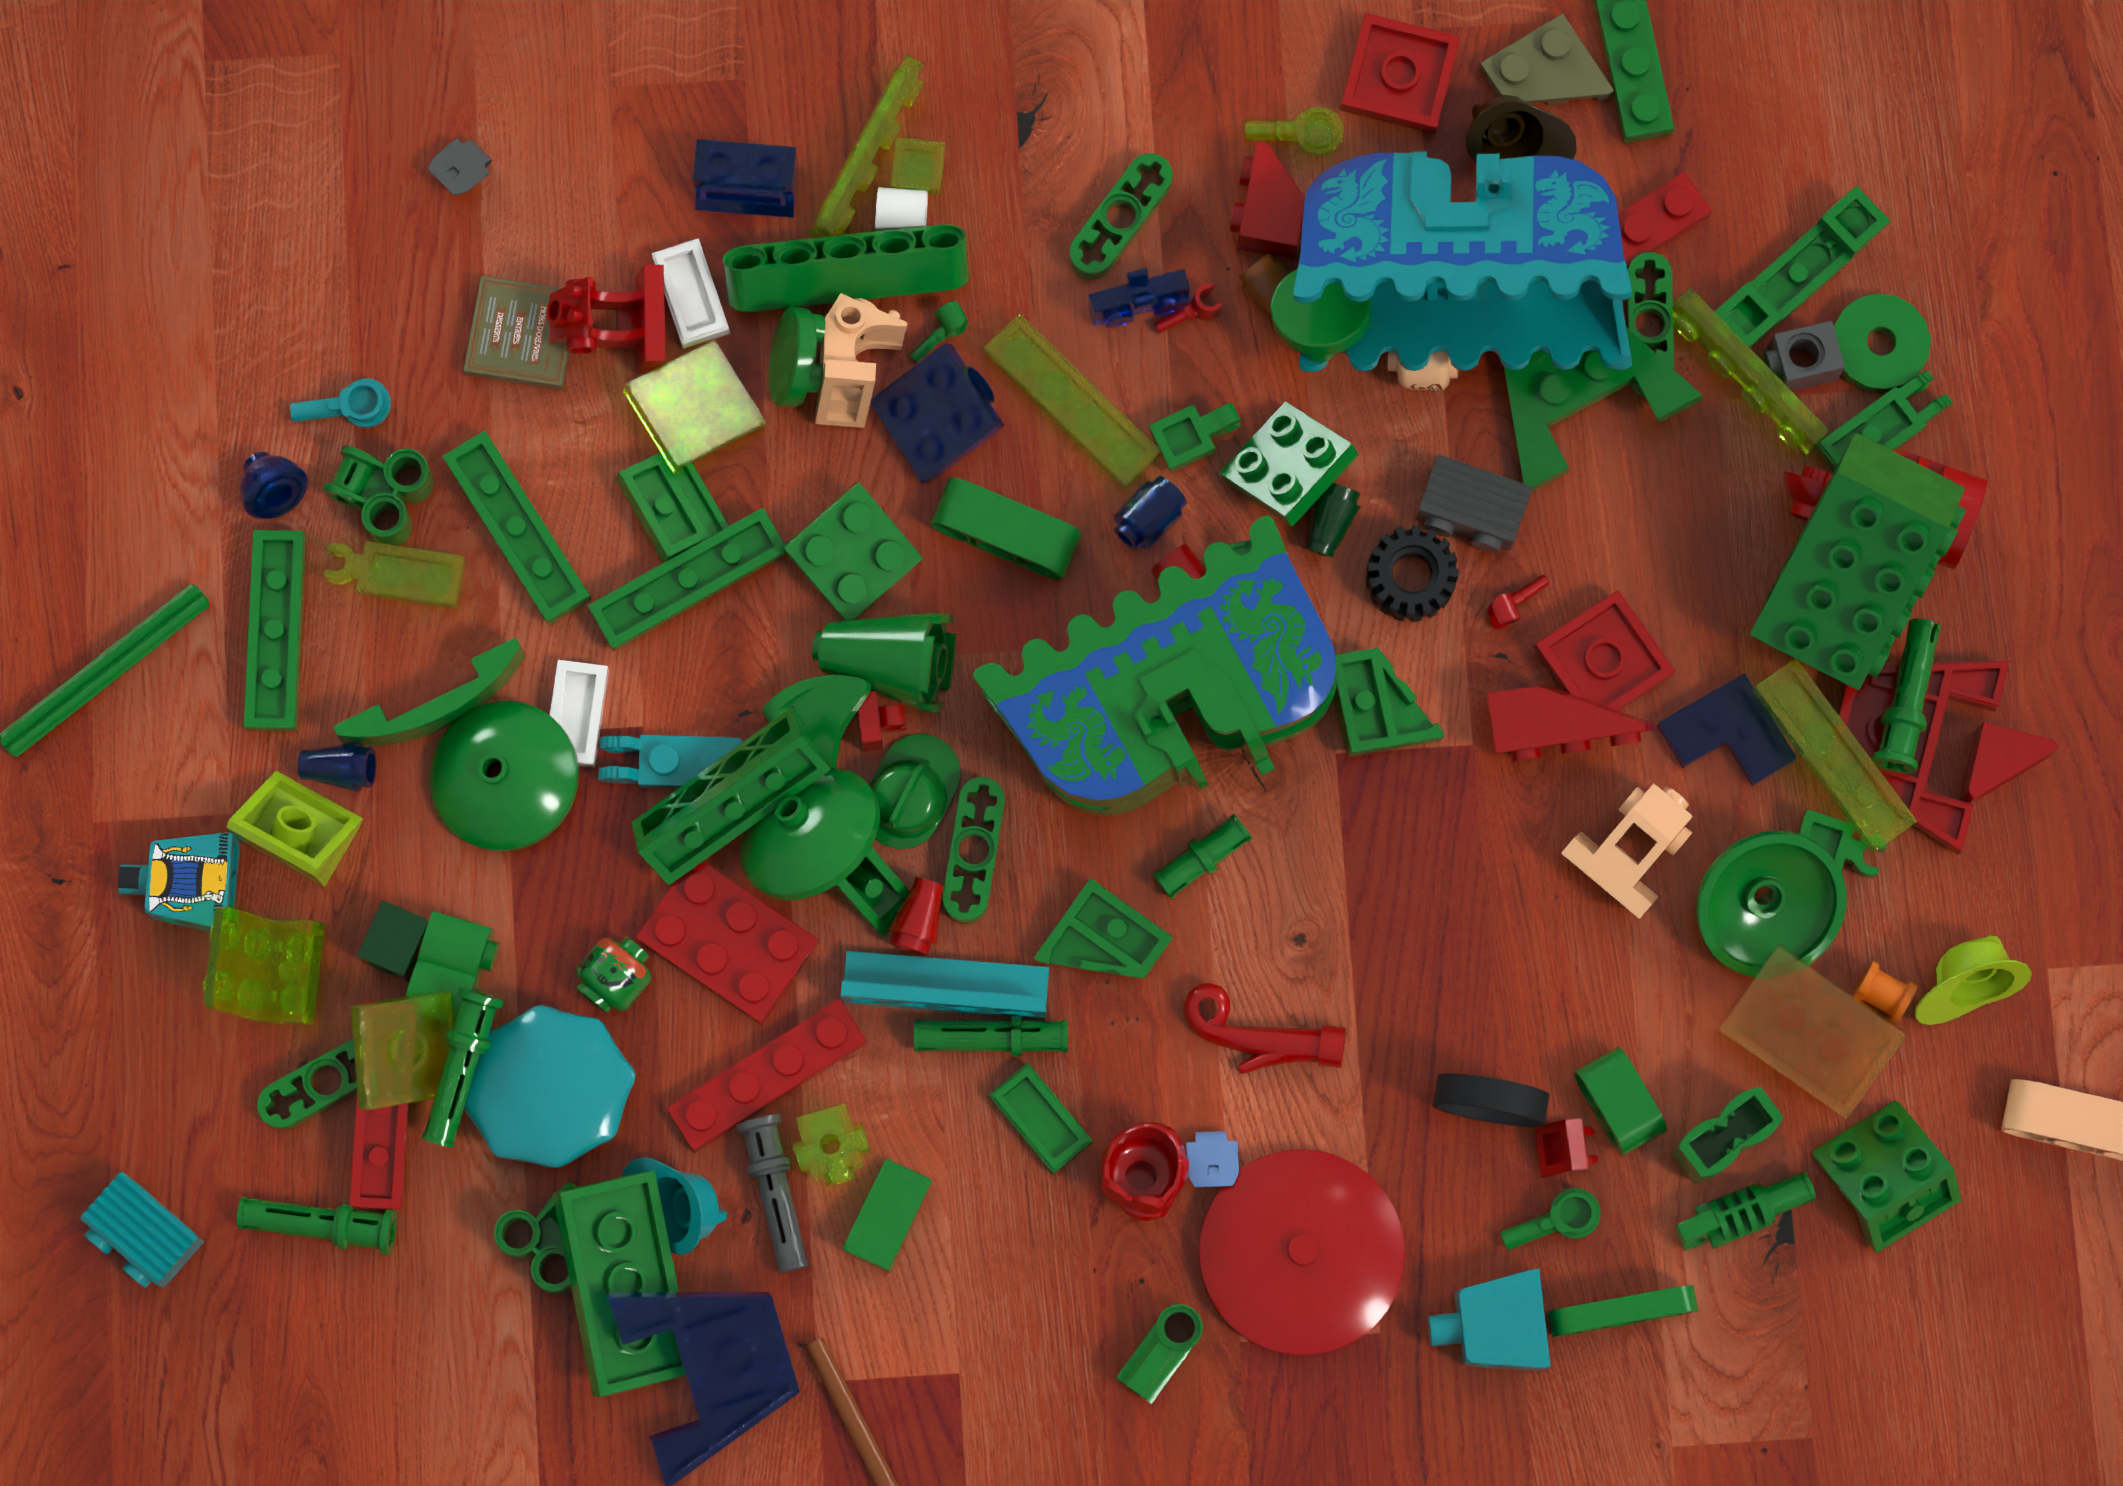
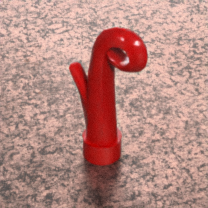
(1268, 1043)

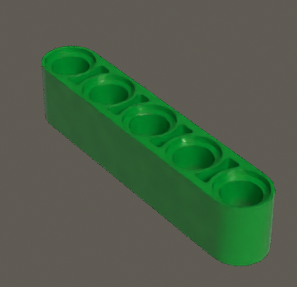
(850, 264)

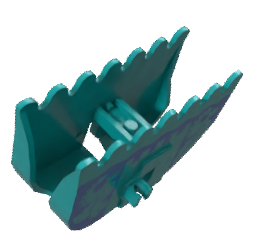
(1503, 274)

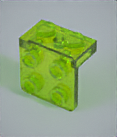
(263, 967)

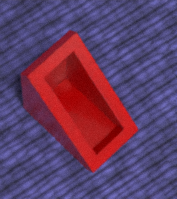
(2000, 756)

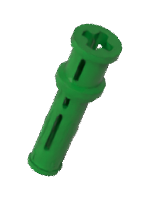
(1904, 718)
(466, 1043)
(341, 1226)

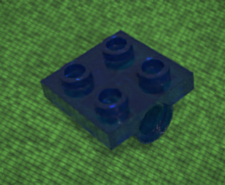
(938, 412)

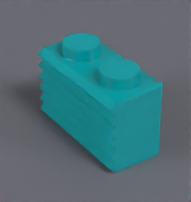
(141, 1231)

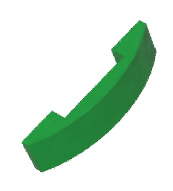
(1803, 267)
(494, 671)

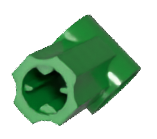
(1158, 1356)

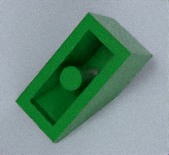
(874, 892)

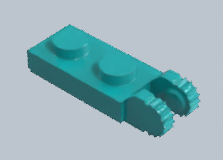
(663, 759)

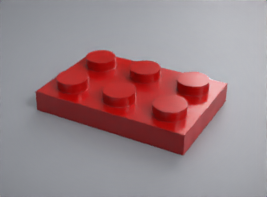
(728, 940)

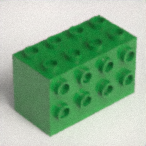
(1861, 563)

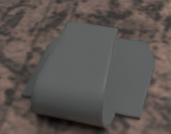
(460, 166)

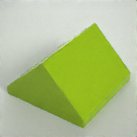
(296, 827)

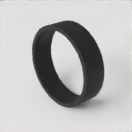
(1491, 1100)

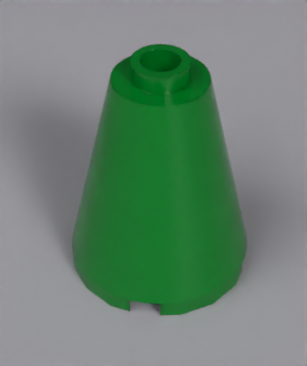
(898, 655)

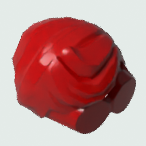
(1144, 1170)

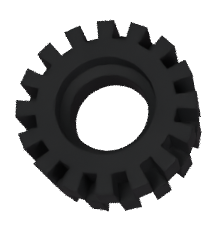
(1418, 544)

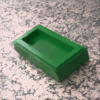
(1040, 1118)

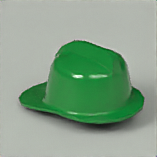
(914, 789)

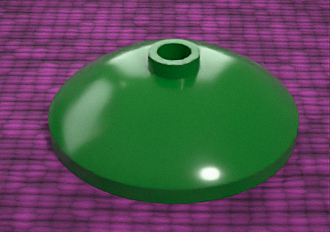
(529, 793)
(812, 837)
(1799, 910)

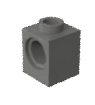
(1822, 346)

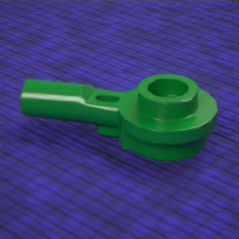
(1572, 1214)

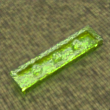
(878, 132)
(1760, 385)
(1072, 401)
(1834, 755)

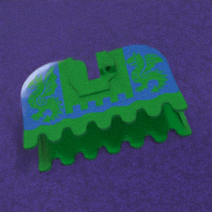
(1228, 645)

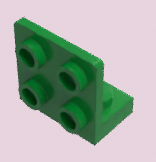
(1889, 1174)

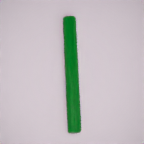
(103, 670)

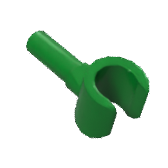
(952, 323)

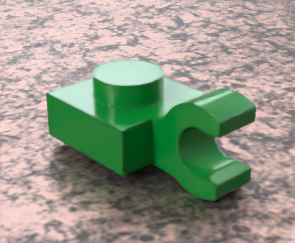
(1187, 436)

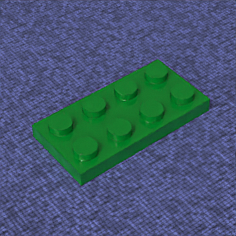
(616, 1244)

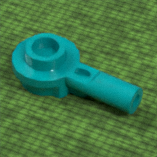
(362, 403)

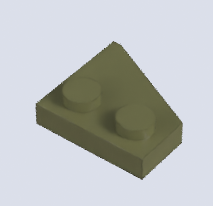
(1547, 67)

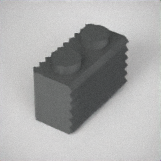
(1473, 504)

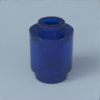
(1149, 513)

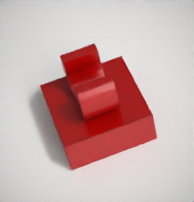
(878, 720)
(1563, 1147)

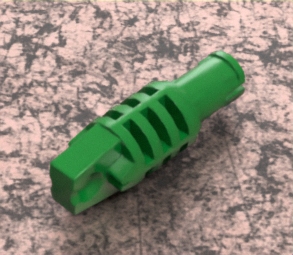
(1743, 1212)

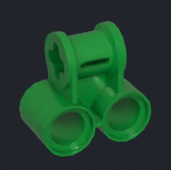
(372, 487)
(544, 1245)

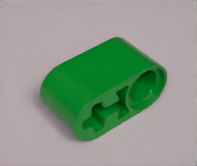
(1620, 1101)

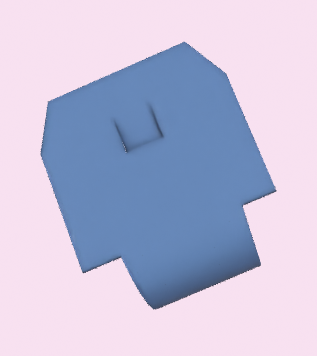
(1212, 1160)

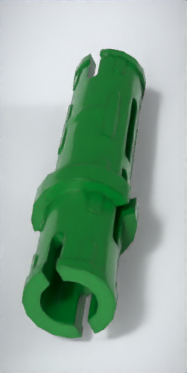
(1002, 1036)

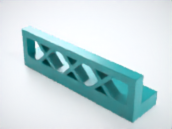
(945, 985)

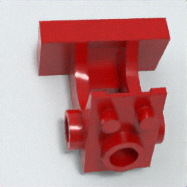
(638, 318)

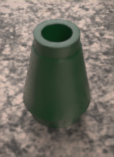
(1331, 519)

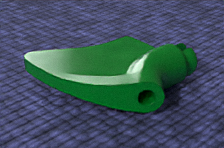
(825, 706)

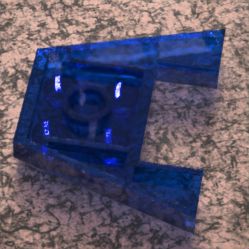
(730, 1361)

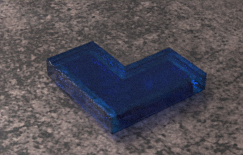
(1732, 718)

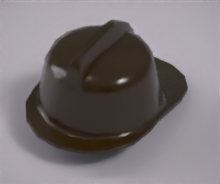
(1517, 129)

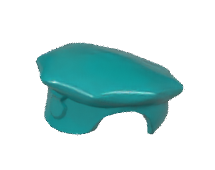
(549, 1087)

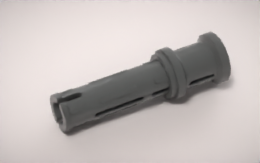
(769, 1168)

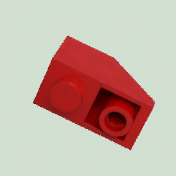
(1272, 207)

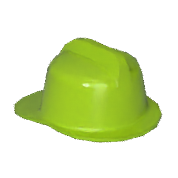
(1970, 978)

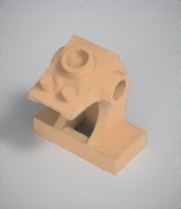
(845, 382)
(1658, 814)

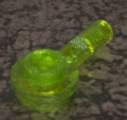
(1315, 130)

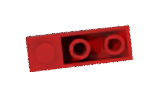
(1547, 716)

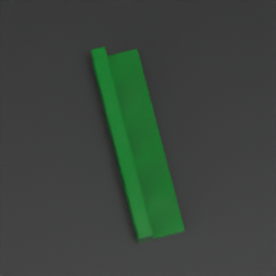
(730, 798)

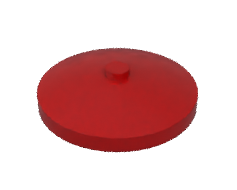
(1301, 1253)

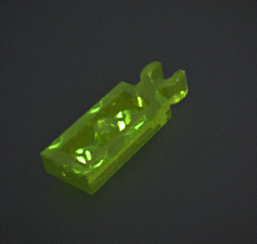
(401, 573)

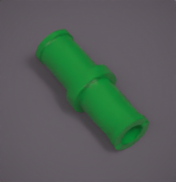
(1202, 856)

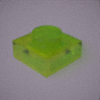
(918, 165)

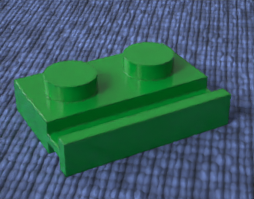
(670, 506)

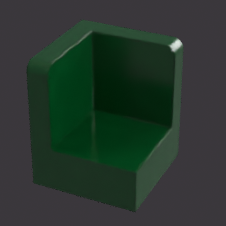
(393, 941)

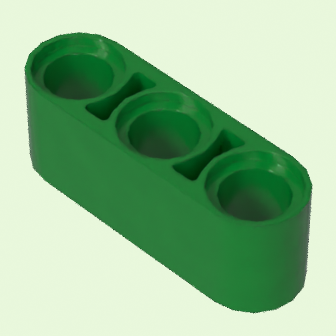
(1005, 528)

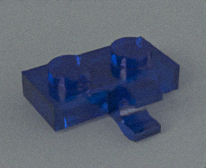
(1139, 295)

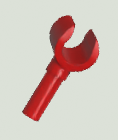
(1191, 310)
(1504, 610)

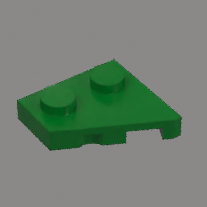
(1377, 707)
(1104, 936)

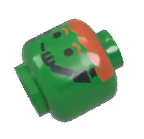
(613, 974)

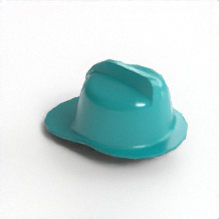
(686, 1201)

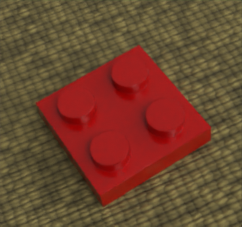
(1400, 73)
(1605, 655)

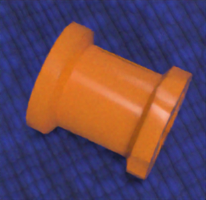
(1885, 992)

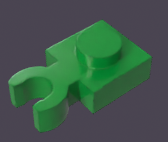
(1836, 839)

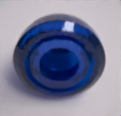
(271, 485)

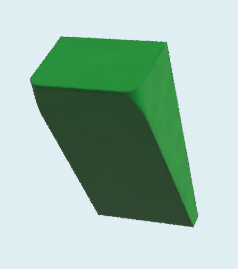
(887, 1215)

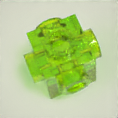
(829, 1126)

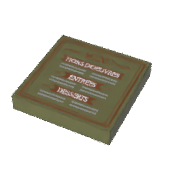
(513, 336)

